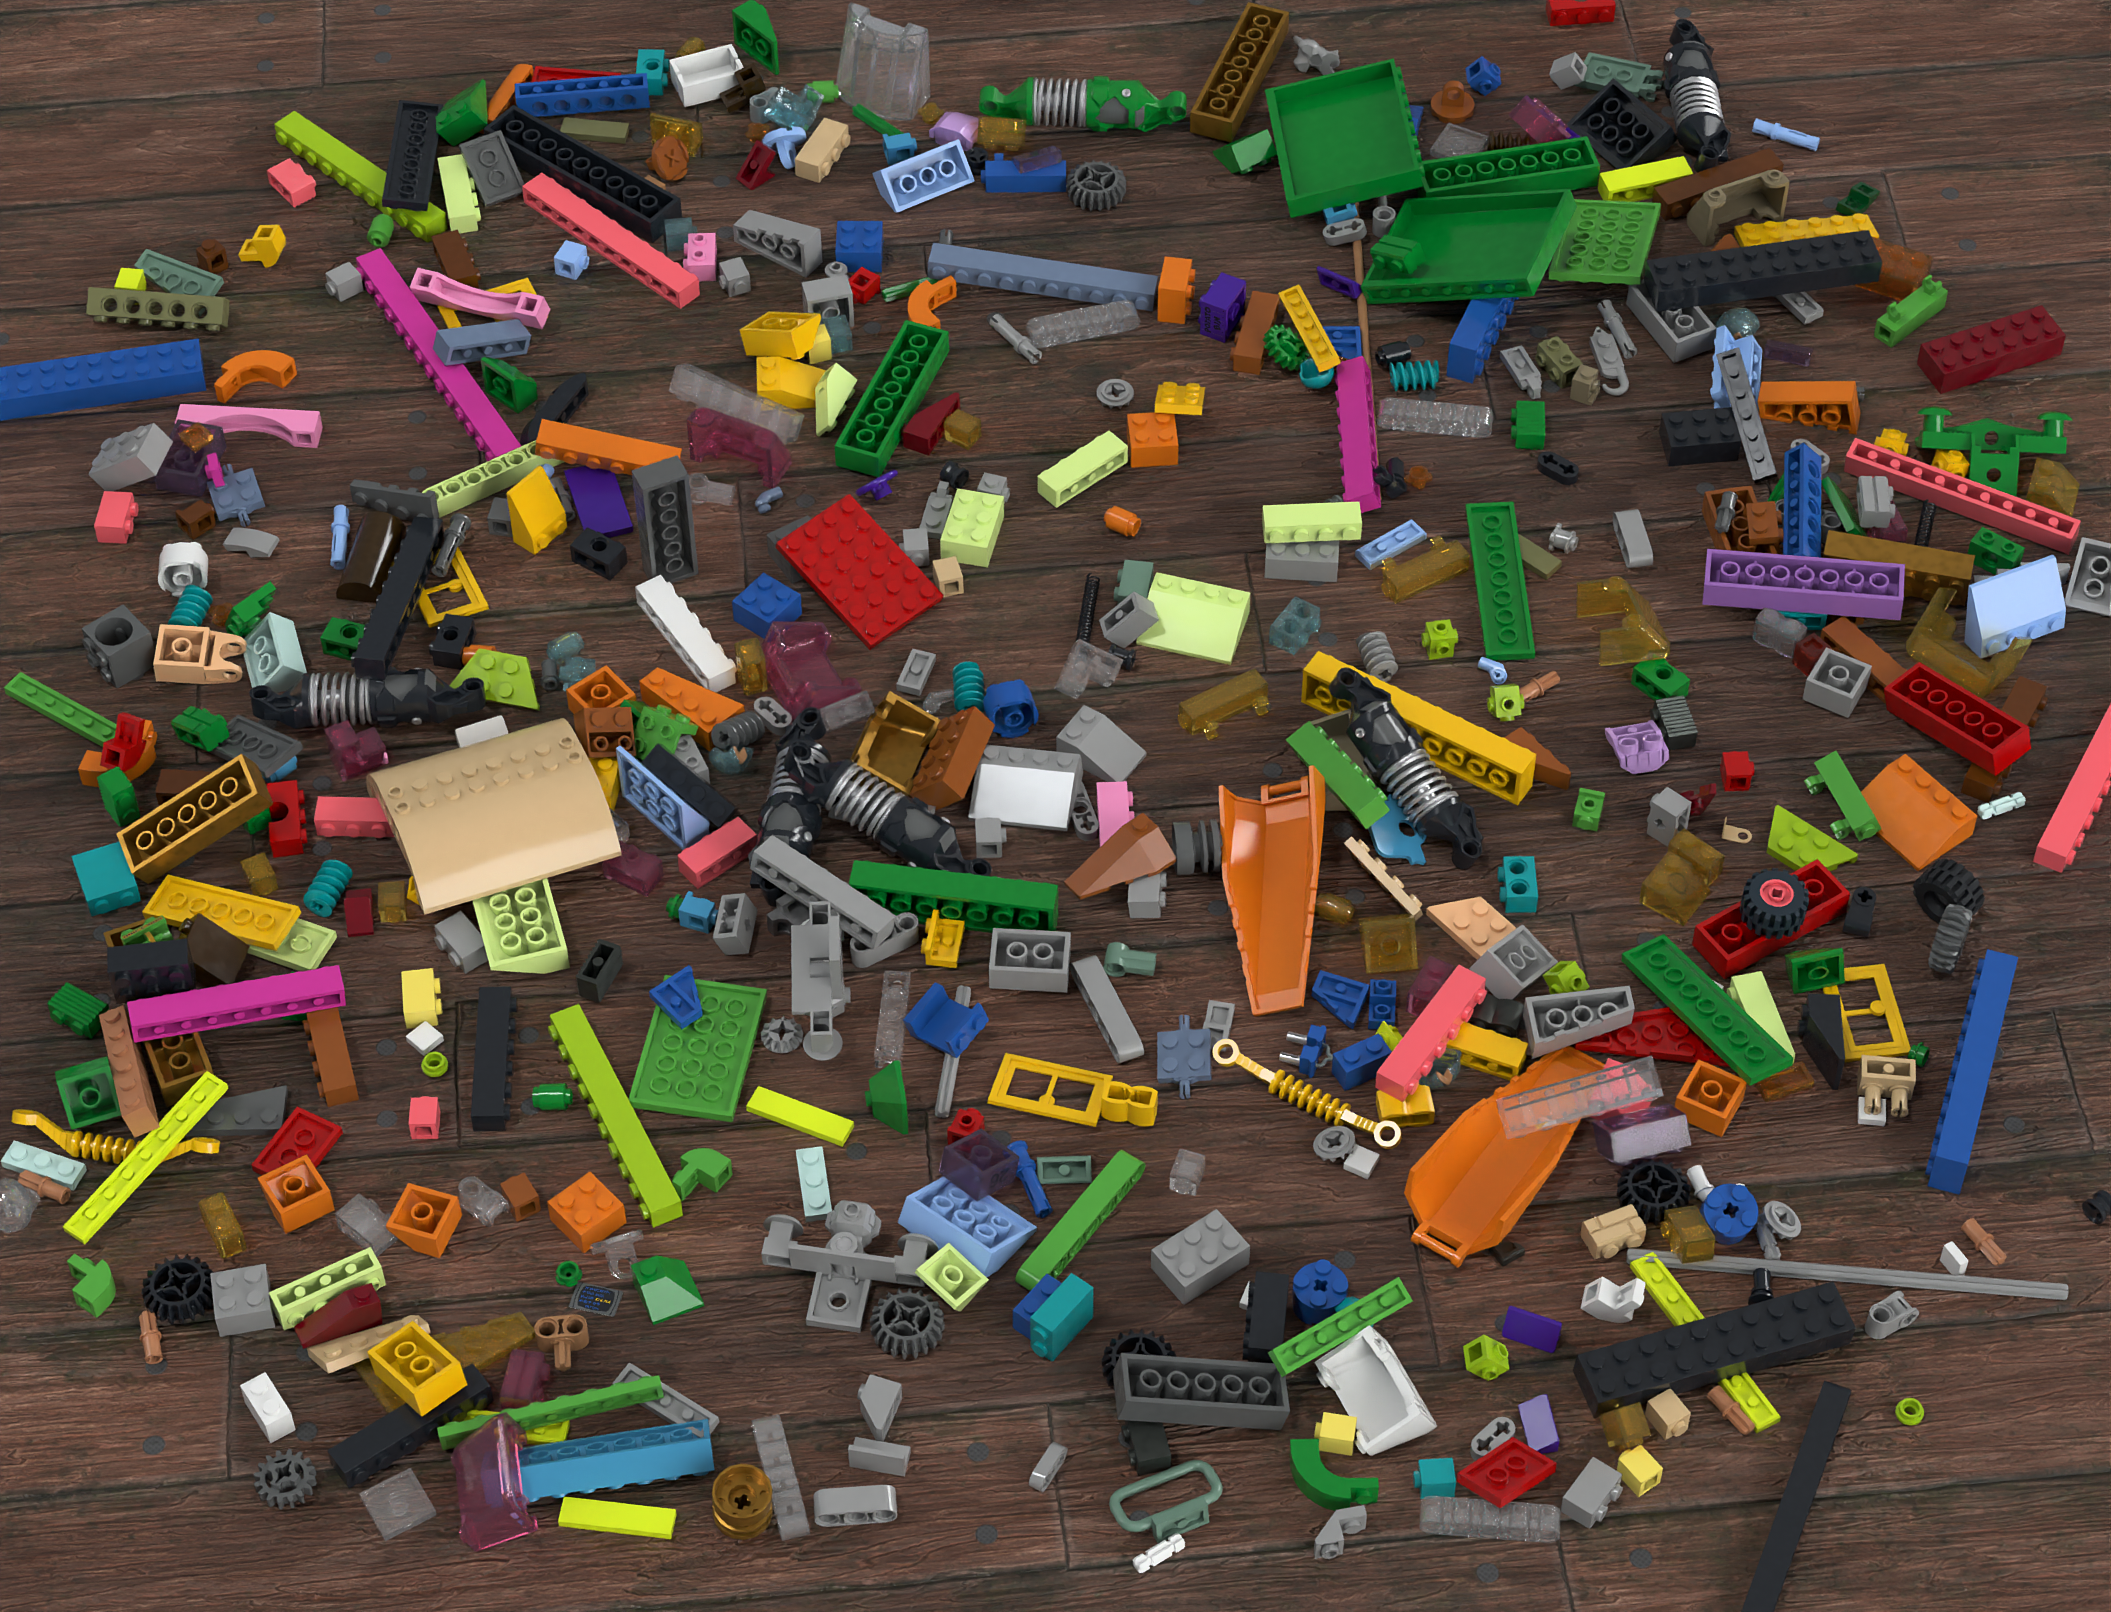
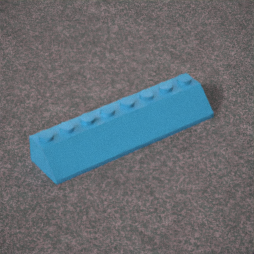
(615, 1460)

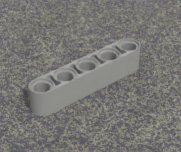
(1106, 1009)

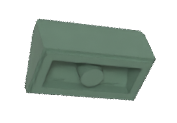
(1064, 1169)

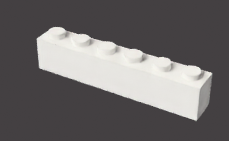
(686, 634)

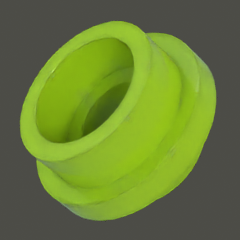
(432, 1059)
(1911, 1405)

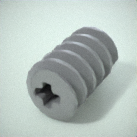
(1377, 655)

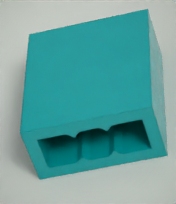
(106, 879)
(1061, 1317)

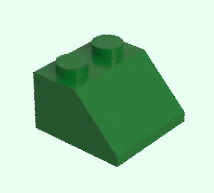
(1247, 152)
(508, 384)

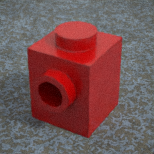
(1736, 771)

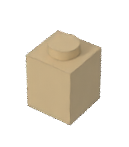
(948, 576)
(1668, 1414)

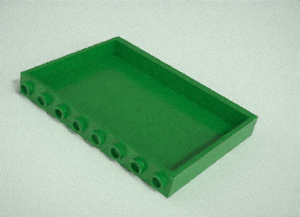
(1344, 137)
(1475, 246)

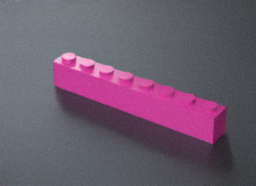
(1357, 433)
(236, 1003)

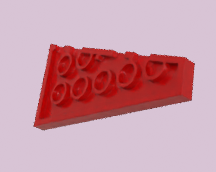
(1654, 1034)

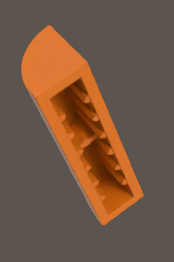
(505, 95)

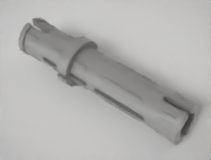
(1614, 322)
(1021, 343)

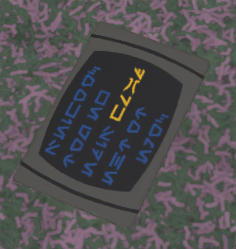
(596, 1299)

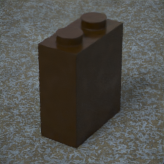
(214, 951)

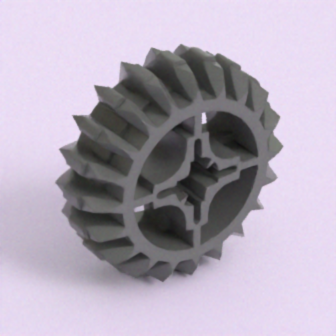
(1096, 185)
(1950, 938)
(903, 1333)

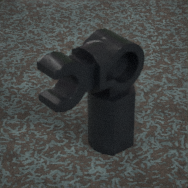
(1391, 477)

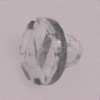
(16, 1205)
(617, 1248)

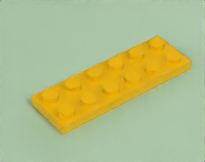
(1792, 229)
(245, 916)

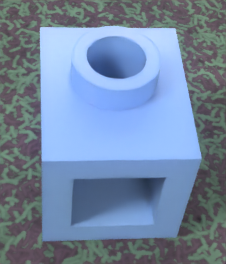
(571, 260)

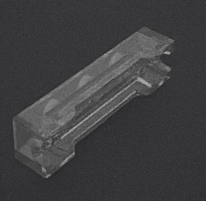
(892, 1012)

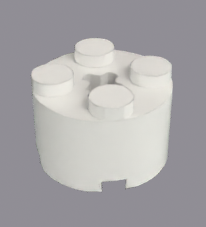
(182, 566)

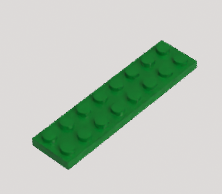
(1499, 581)
(1707, 1009)

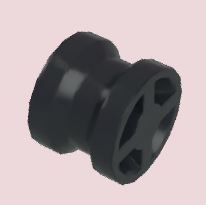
(976, 159)
(954, 475)
(2098, 1207)

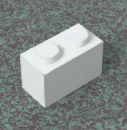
(267, 1407)

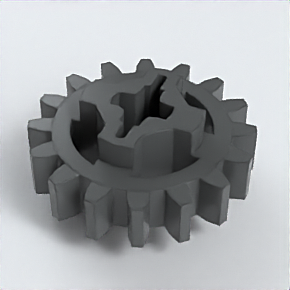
(285, 1479)

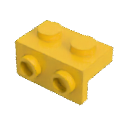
(943, 941)

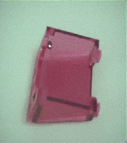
(716, 432)
(801, 668)
(491, 1484)

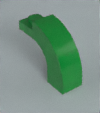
(1322, 1485)

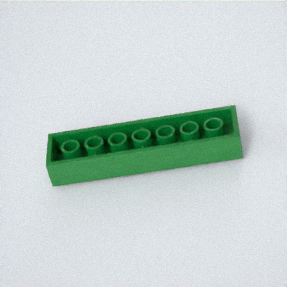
(1517, 169)
(891, 398)
(966, 897)

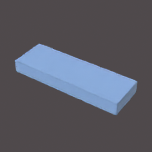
(1390, 544)

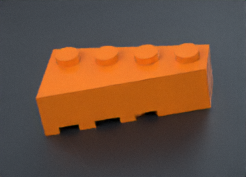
(1811, 403)
(689, 699)

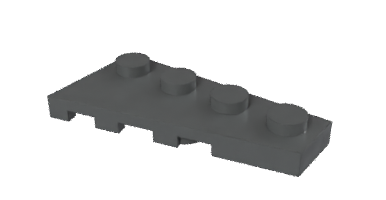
(394, 501)
(245, 1114)

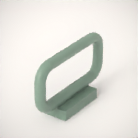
(1177, 1518)

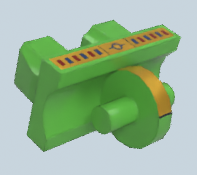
(151, 931)

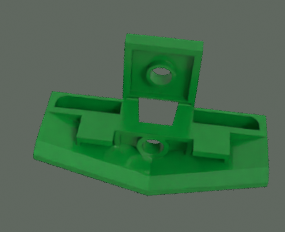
(2009, 439)

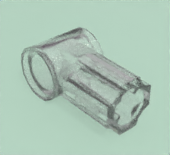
(705, 490)

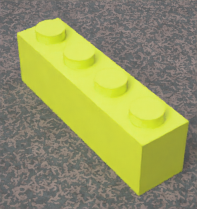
(1638, 181)

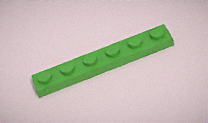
(61, 709)
(1340, 1327)

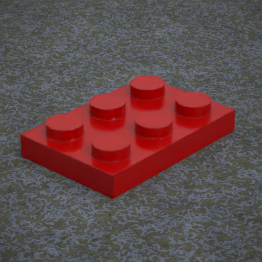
(298, 1136)
(1506, 1472)

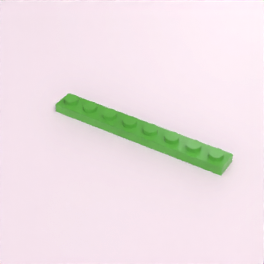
(562, 1408)

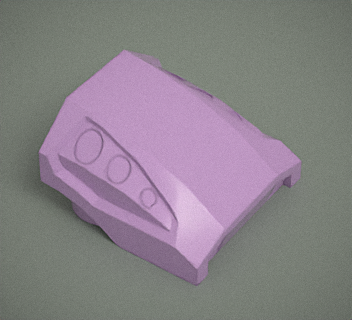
(954, 127)
(1638, 746)

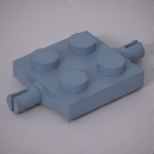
(237, 496)
(1184, 1056)

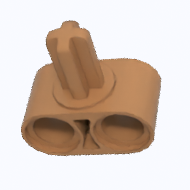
(562, 1338)

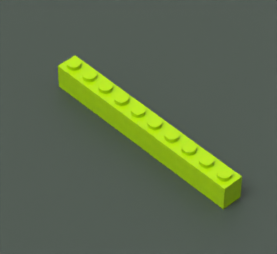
(353, 172)
(615, 1116)

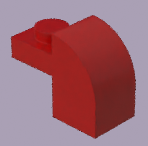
(127, 745)

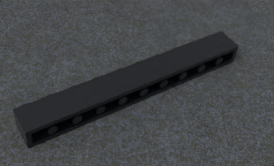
(398, 598)

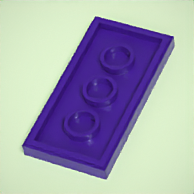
(598, 501)

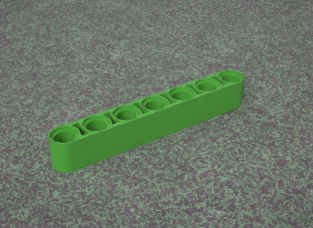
(1081, 1220)

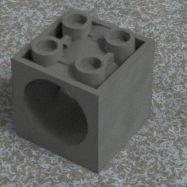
(119, 646)

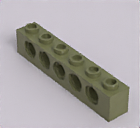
(100, 299)

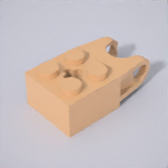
(196, 655)

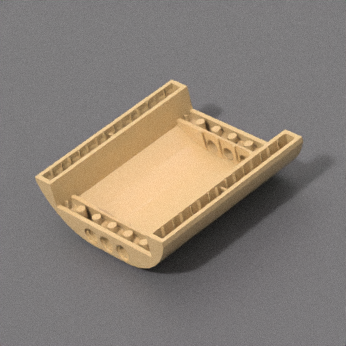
(496, 814)

